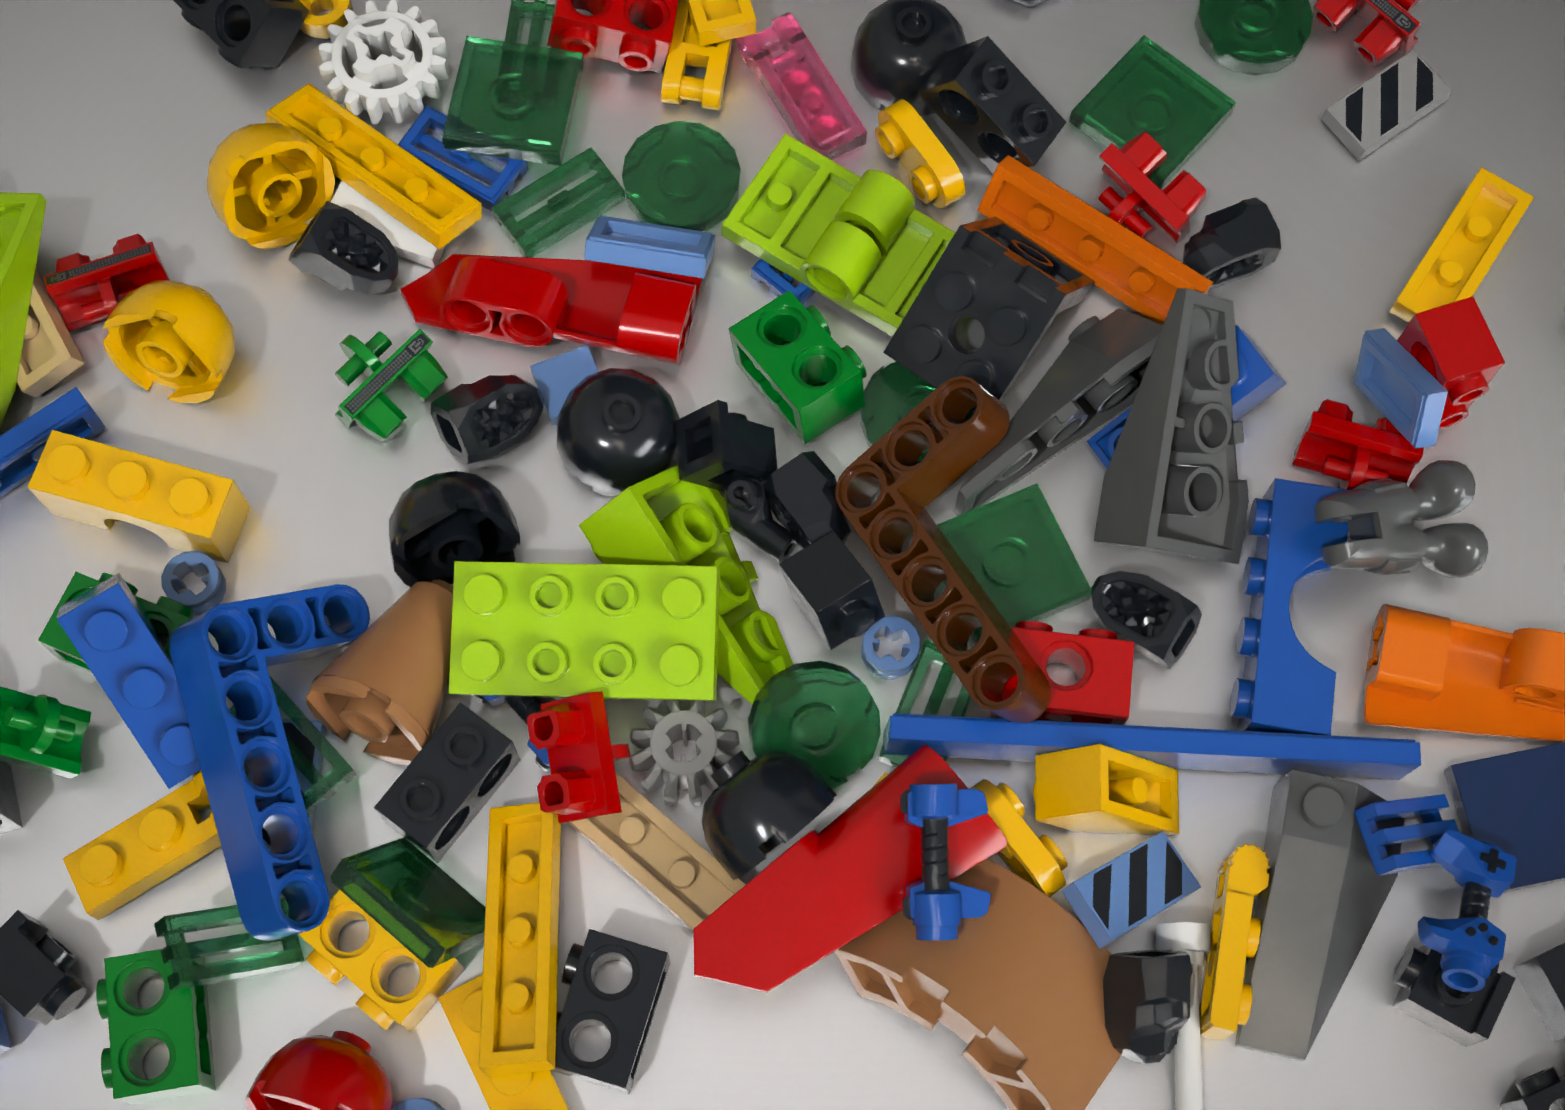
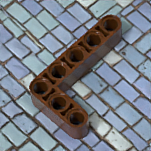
(930, 557)

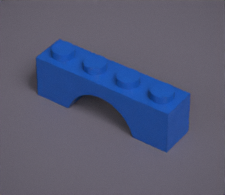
(1281, 681)

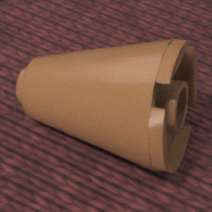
(391, 676)

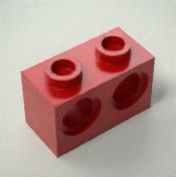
(611, 31)
(1456, 351)

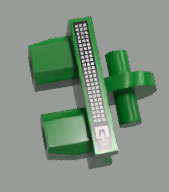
(368, 403)
(41, 733)

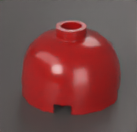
(322, 1075)

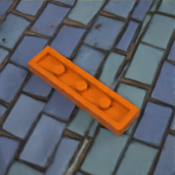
(1088, 240)

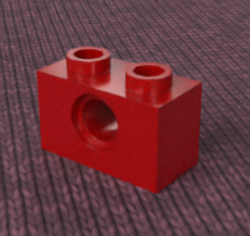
(1101, 668)

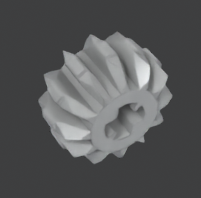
(658, 755)

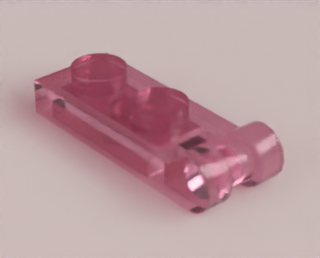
(802, 88)

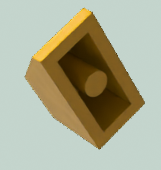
(1105, 792)

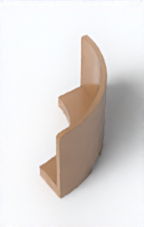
(1011, 986)

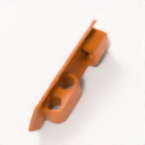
(1464, 677)

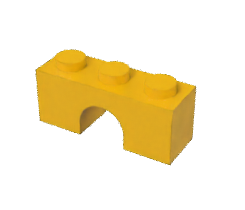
(108, 483)

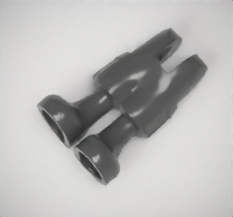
(1382, 530)

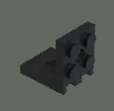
(1002, 283)

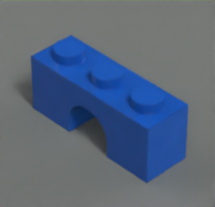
(134, 673)

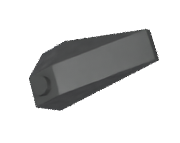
(1079, 392)
(1175, 461)
(1312, 912)

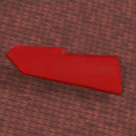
(560, 299)
(834, 884)

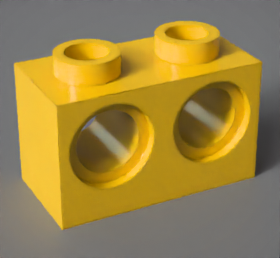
(372, 965)

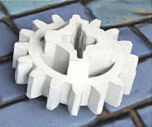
(384, 61)

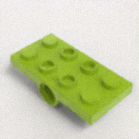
(839, 232)
(585, 630)

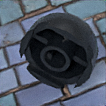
(900, 50)
(617, 430)
(450, 521)
(760, 806)

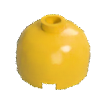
(268, 183)
(171, 338)

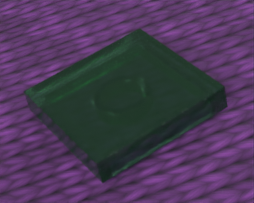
(1153, 95)
(513, 100)
(1018, 557)
(413, 900)

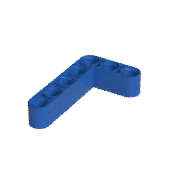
(260, 741)

